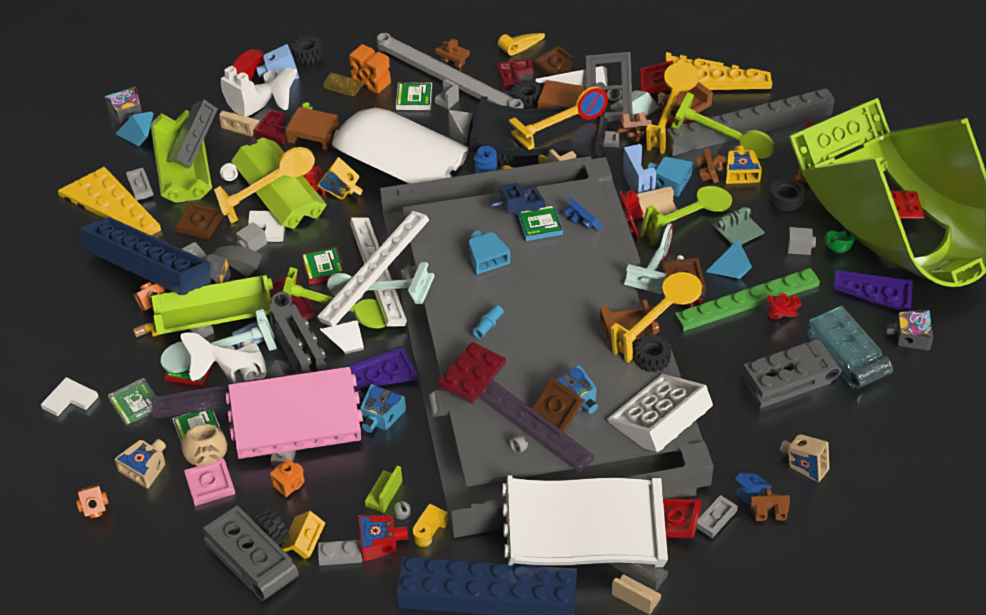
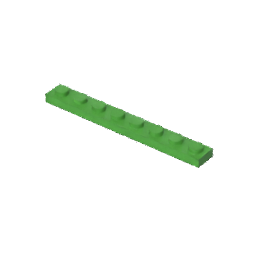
(745, 299)

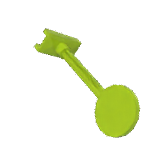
(750, 140)
(707, 197)
(365, 311)

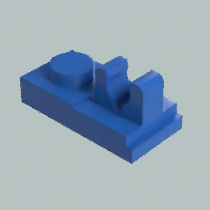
(580, 212)

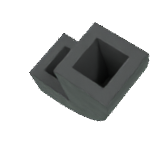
(240, 258)

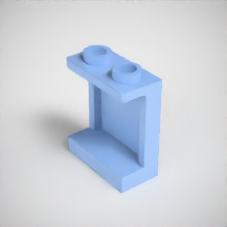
(637, 178)

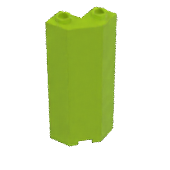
(175, 180)
(286, 196)
(212, 304)

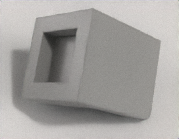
(449, 95)

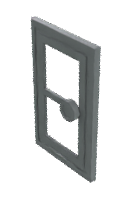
(625, 59)

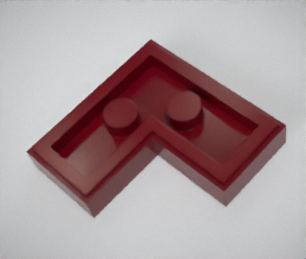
(511, 70)
(270, 127)

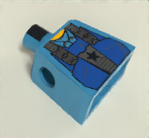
(581, 384)
(381, 408)

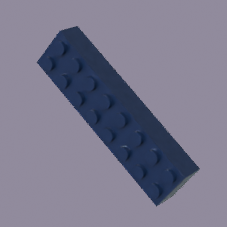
(145, 255)
(485, 587)

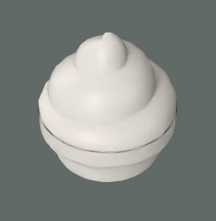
(229, 171)

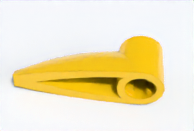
(519, 43)

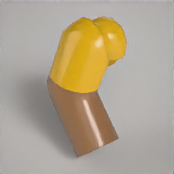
(145, 328)

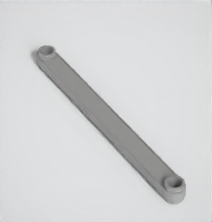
(442, 71)

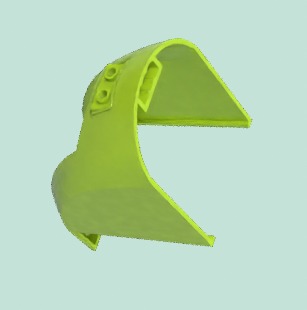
(931, 159)

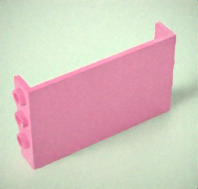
(294, 412)

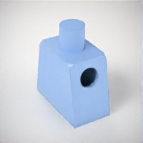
(277, 61)

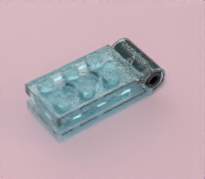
(850, 347)

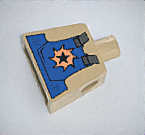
(808, 456)
(142, 462)

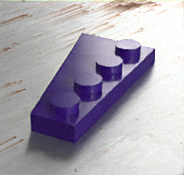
(878, 289)
(384, 369)

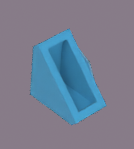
(136, 128)
(732, 262)

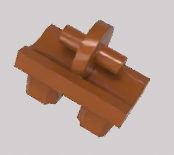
(451, 51)
(633, 129)
(713, 164)
(769, 503)

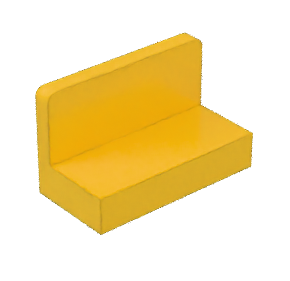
(304, 534)

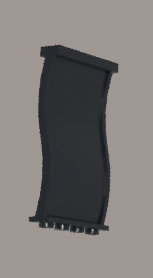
(571, 134)

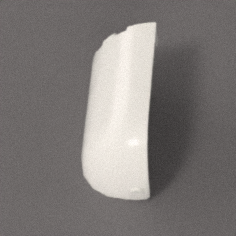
(399, 146)

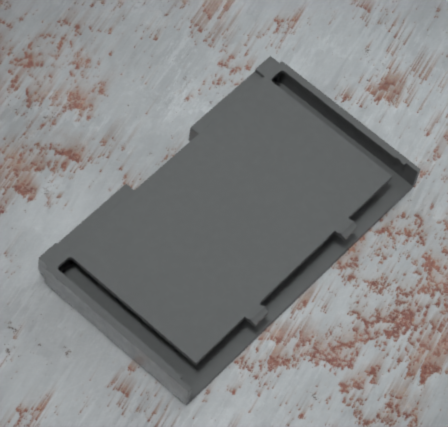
(546, 329)

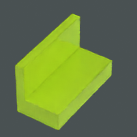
(384, 490)

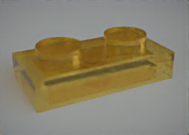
(342, 84)

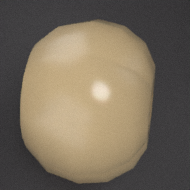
(204, 445)

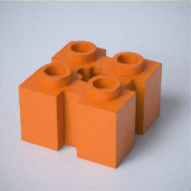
(370, 68)

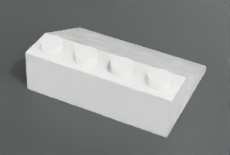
(661, 411)

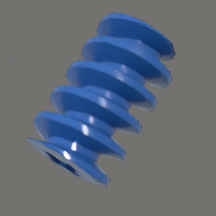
(485, 159)

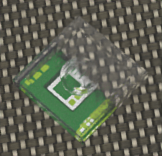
(133, 401)

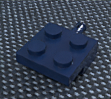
(518, 200)

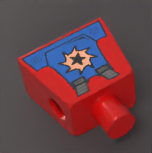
(379, 536)

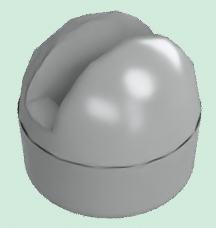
(611, 93)
(518, 444)
(398, 512)

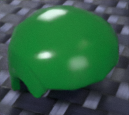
(838, 242)

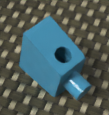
(672, 173)
(487, 252)

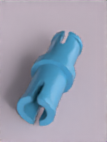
(488, 321)

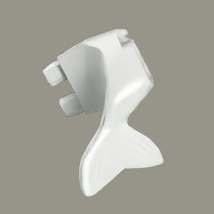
(249, 98)
(238, 365)

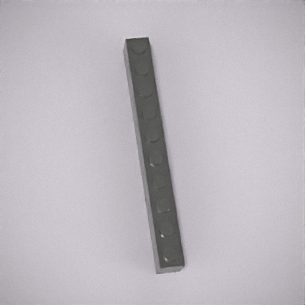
(759, 118)

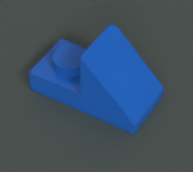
(750, 486)

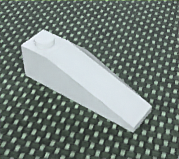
(577, 77)

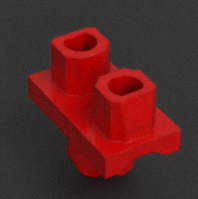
(783, 306)

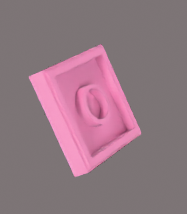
(209, 482)

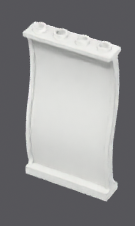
(584, 521)

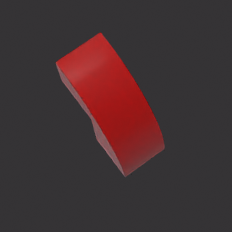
(249, 61)

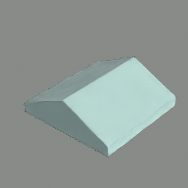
(640, 103)

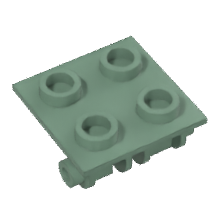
(738, 226)

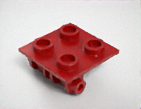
(907, 204)
(633, 209)

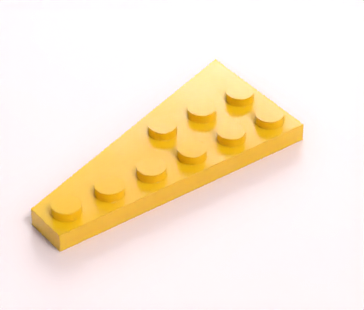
(719, 77)
(108, 198)

